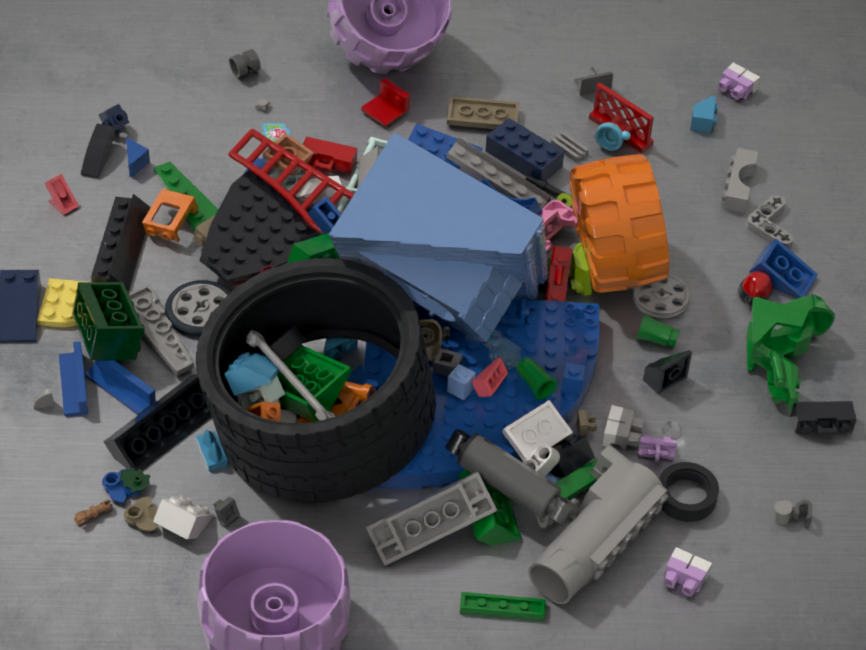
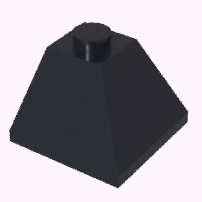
(667, 371)

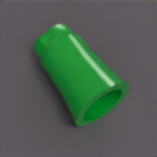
(657, 332)
(536, 378)

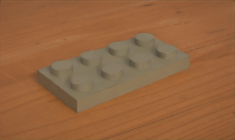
(480, 112)

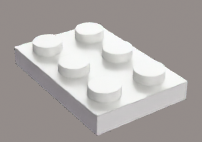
(537, 427)

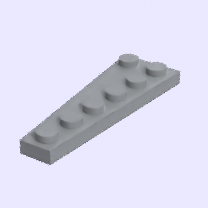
(160, 330)

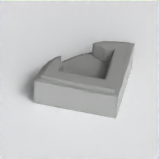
(44, 399)

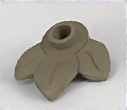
(144, 514)

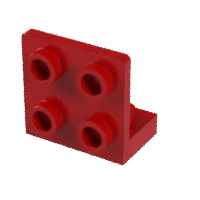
(388, 105)

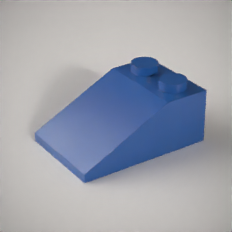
(785, 269)

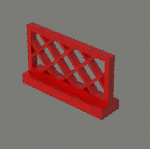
(602, 114)

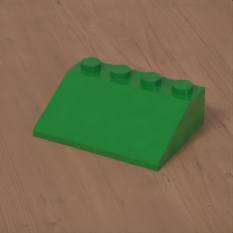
(321, 377)

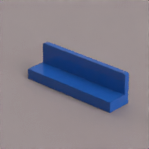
(73, 382)
(121, 385)

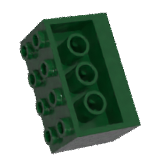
(107, 321)

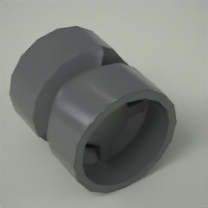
(244, 63)

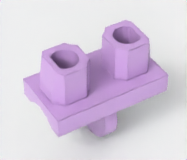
(657, 448)

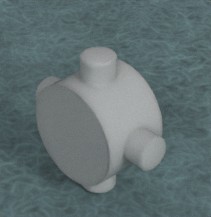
(262, 104)

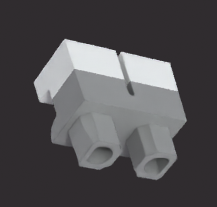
(619, 428)

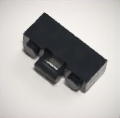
(823, 417)

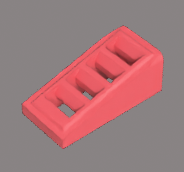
(489, 379)

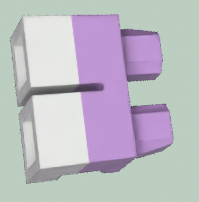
(738, 81)
(686, 572)

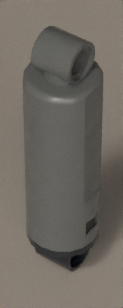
(510, 476)

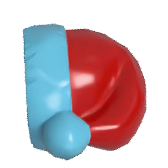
(611, 135)

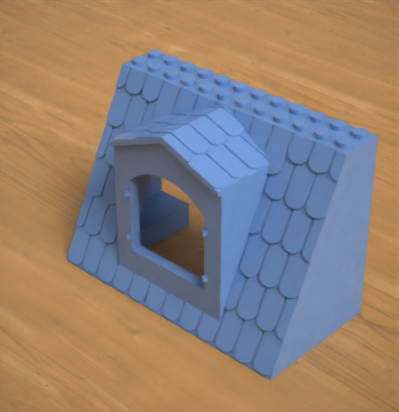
(443, 238)

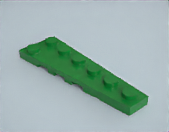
(175, 181)

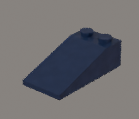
(19, 305)

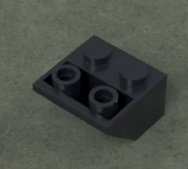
(573, 453)

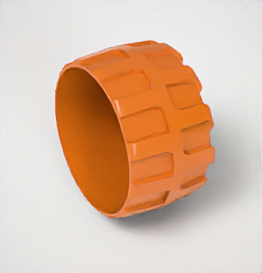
(620, 222)

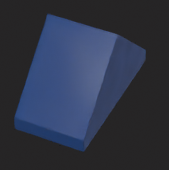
(137, 157)

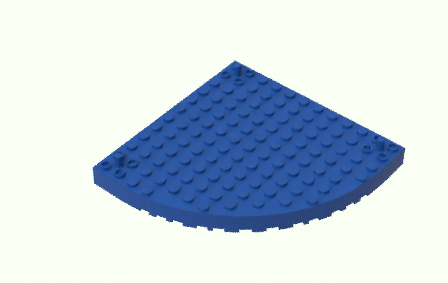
(543, 338)

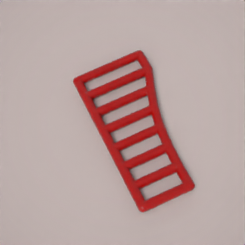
(276, 184)

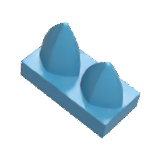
(211, 450)

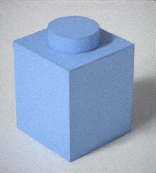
(461, 382)

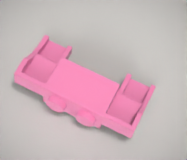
(556, 216)

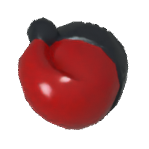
(755, 285)

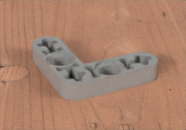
(765, 221)

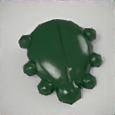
(134, 479)

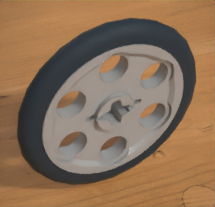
(193, 289)

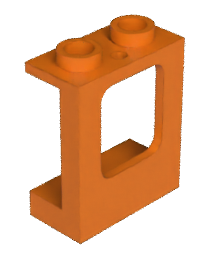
(174, 200)

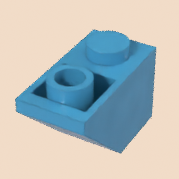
(703, 115)
(339, 346)

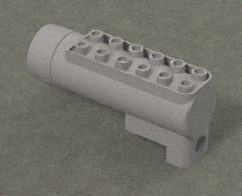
(610, 517)

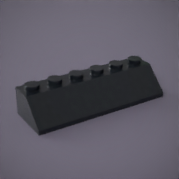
(159, 425)

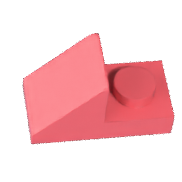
(61, 194)

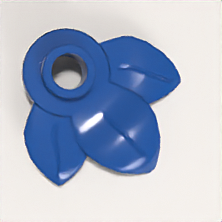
(112, 483)

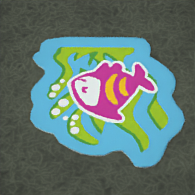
(274, 130)

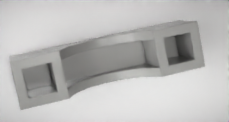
(738, 193)

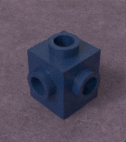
(114, 117)

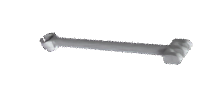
(256, 339)

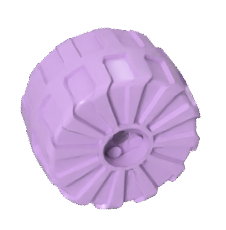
(384, 39)
(274, 590)

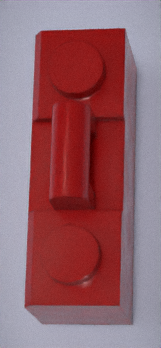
(331, 155)
(558, 274)

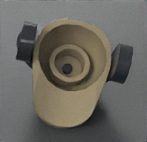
(433, 336)

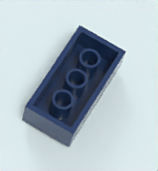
(524, 150)

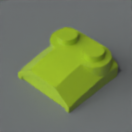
(580, 272)

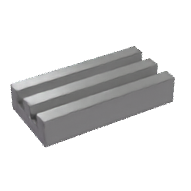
(572, 145)

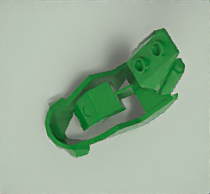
(769, 346)

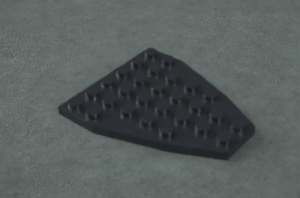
(252, 230)

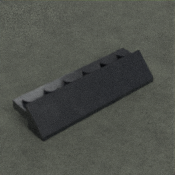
(121, 242)

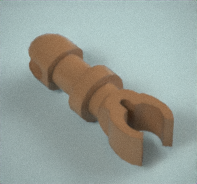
(84, 516)

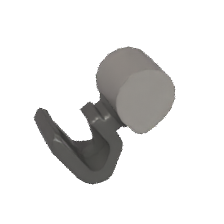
(784, 511)

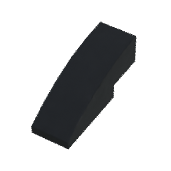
(98, 150)

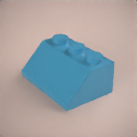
(250, 372)

